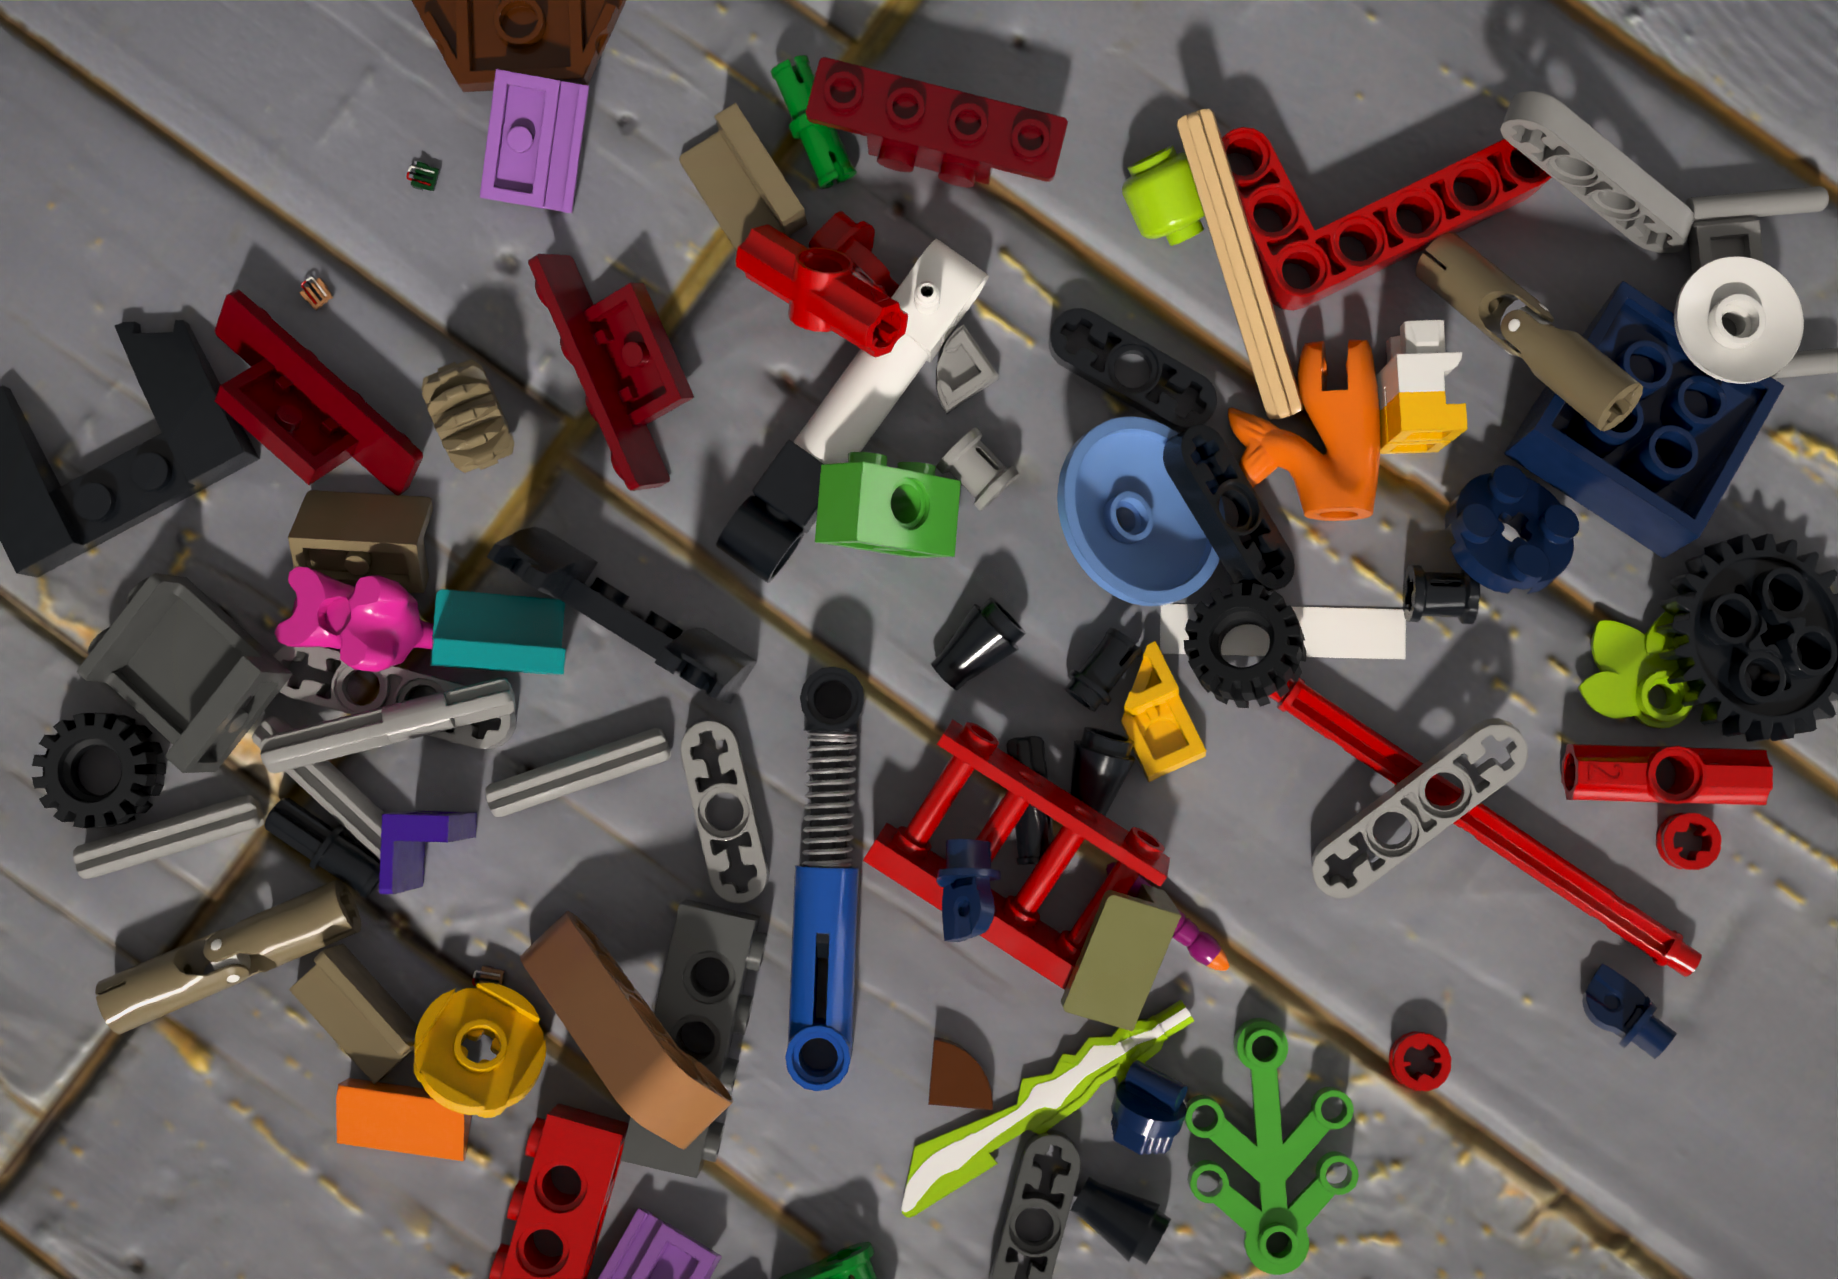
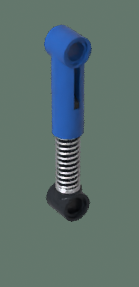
(825, 888)

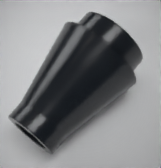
(979, 642)
(1100, 767)
(1122, 1219)

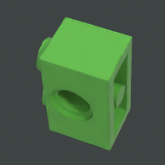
(887, 508)

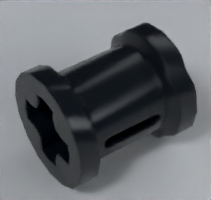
(1440, 595)

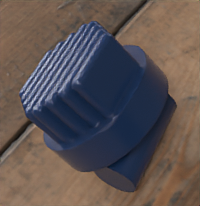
(1147, 1110)

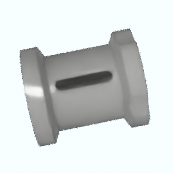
(977, 469)

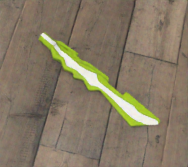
(1042, 1102)

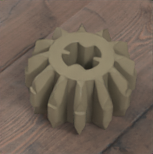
(467, 415)

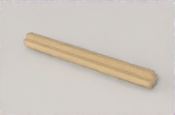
(1239, 263)

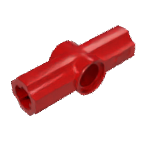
(822, 290)
(1701, 774)

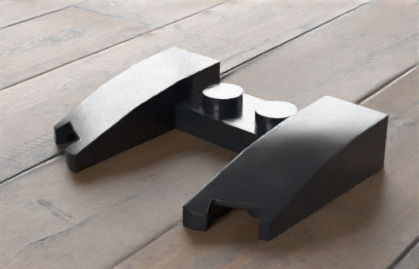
(197, 447)
(562, 571)

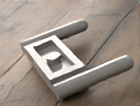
(1728, 228)

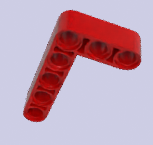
(1375, 224)

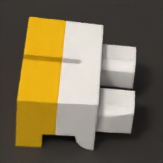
(1413, 391)

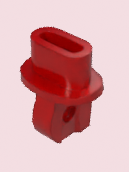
(857, 243)

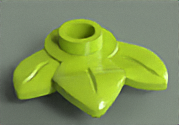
(1628, 672)

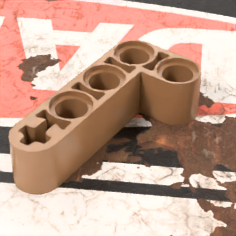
(622, 1035)

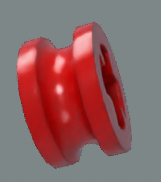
(1696, 858)
(1419, 1080)

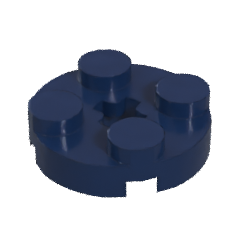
(1528, 507)

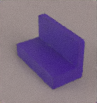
(404, 844)

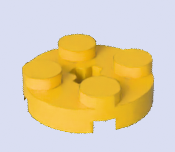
(488, 1085)

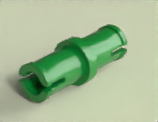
(819, 141)

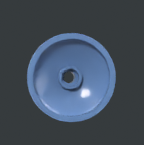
(1122, 475)

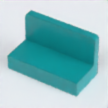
(498, 632)

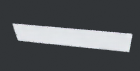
(1326, 630)

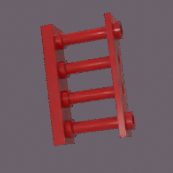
(1016, 928)

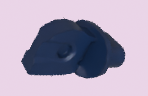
(967, 893)
(1624, 1009)

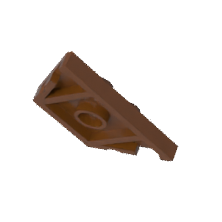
(519, 36)

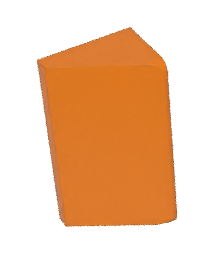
(399, 1120)

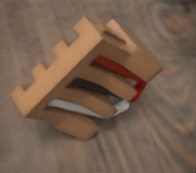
(316, 293)
(489, 975)

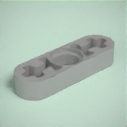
(749, 854)

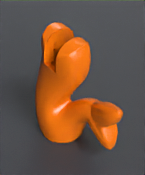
(1348, 421)

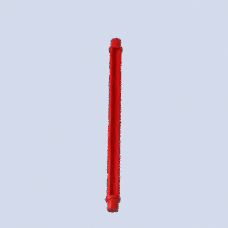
(1493, 830)

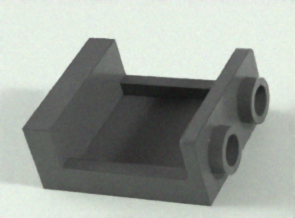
(186, 670)

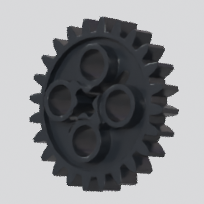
(1756, 637)

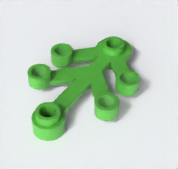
(1271, 1158)

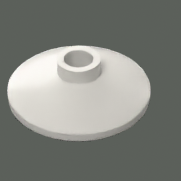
(1759, 304)

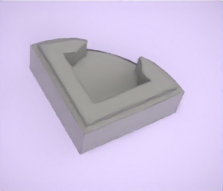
(962, 370)

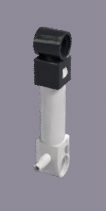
(786, 496)

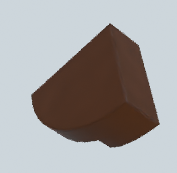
(957, 1078)

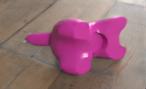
(368, 622)

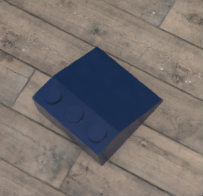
(1671, 455)

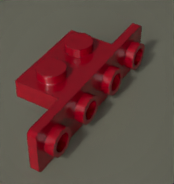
(935, 125)
(620, 361)
(302, 406)

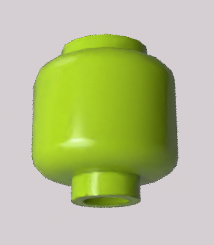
(1164, 197)

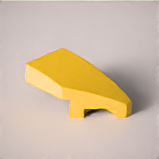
(1158, 719)

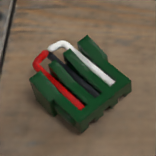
(424, 177)

